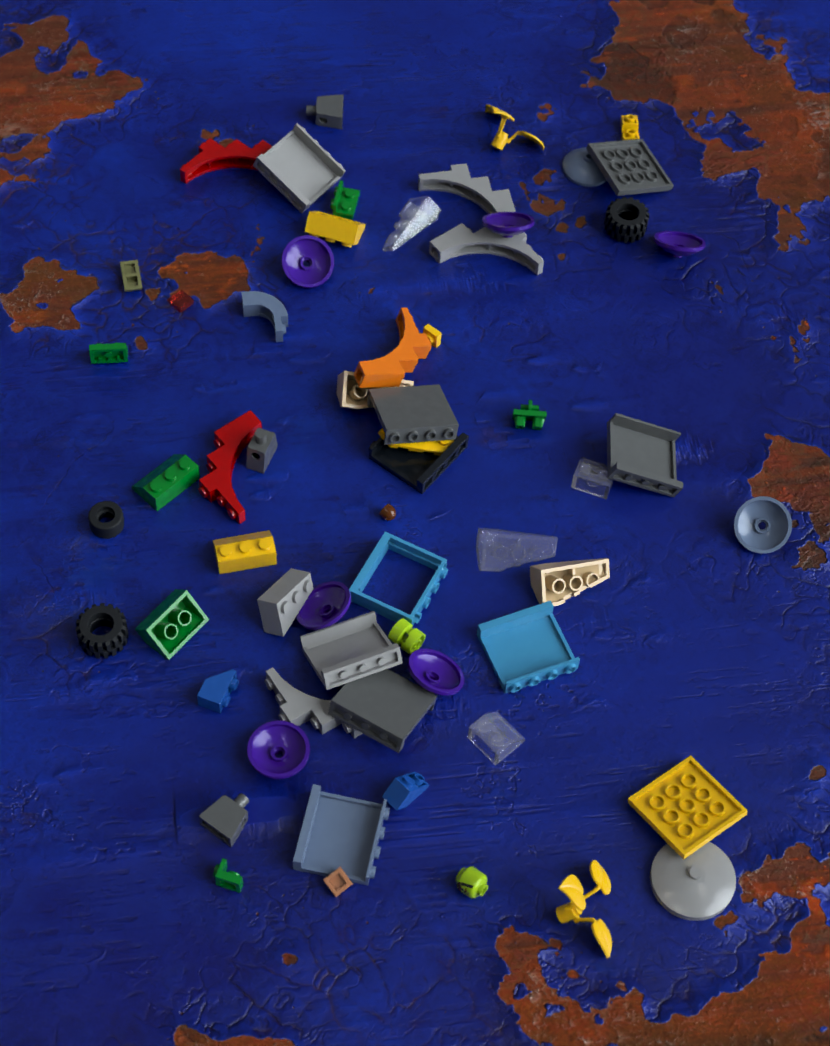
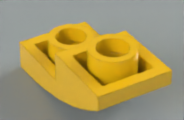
(629, 127)

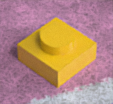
(433, 335)

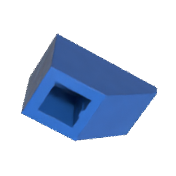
(217, 690)
(405, 790)

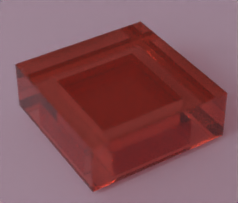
(181, 301)

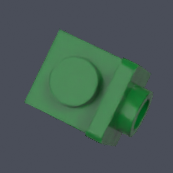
(229, 880)

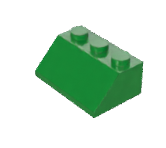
(167, 481)
(172, 623)

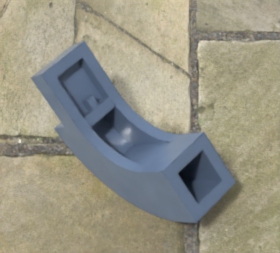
(267, 306)

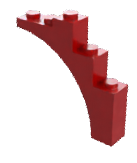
(215, 157)
(229, 442)

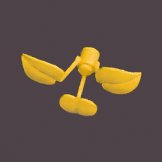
(501, 137)
(571, 911)

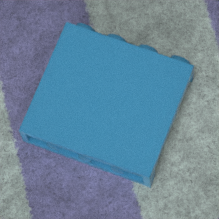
(526, 647)

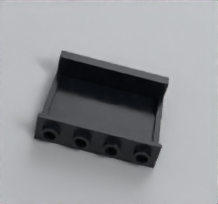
(416, 468)

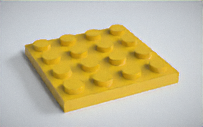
(687, 807)

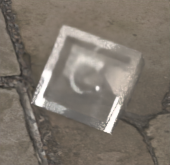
(592, 478)
(494, 736)

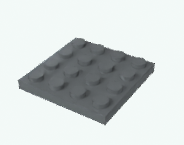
(629, 167)

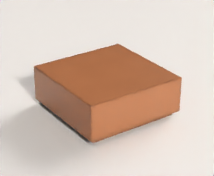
(338, 881)

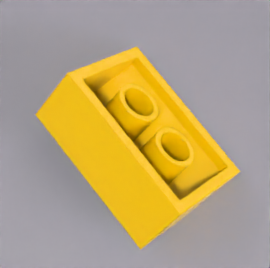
(334, 228)
(245, 552)

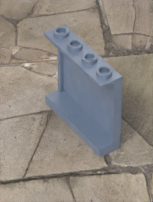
(341, 834)

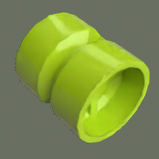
(404, 634)

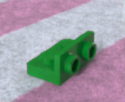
(345, 201)
(108, 353)

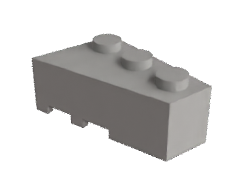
(284, 601)

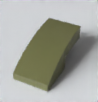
(131, 275)

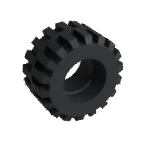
(626, 219)
(102, 644)

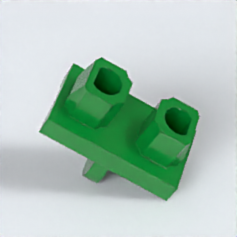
(529, 413)

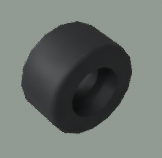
(106, 509)

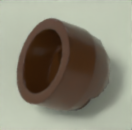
(388, 512)

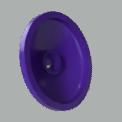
(508, 223)
(679, 243)
(313, 251)
(325, 606)
(435, 672)
(275, 739)

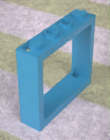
(410, 551)

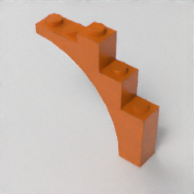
(391, 368)

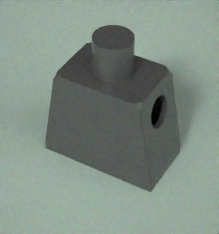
(327, 111)
(264, 444)
(226, 818)

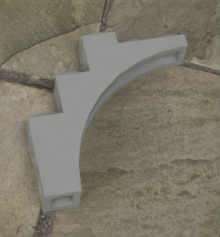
(475, 189)
(462, 241)
(299, 707)

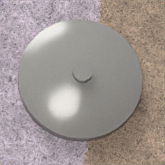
(693, 886)

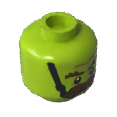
(471, 882)

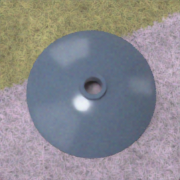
(582, 169)
(776, 520)

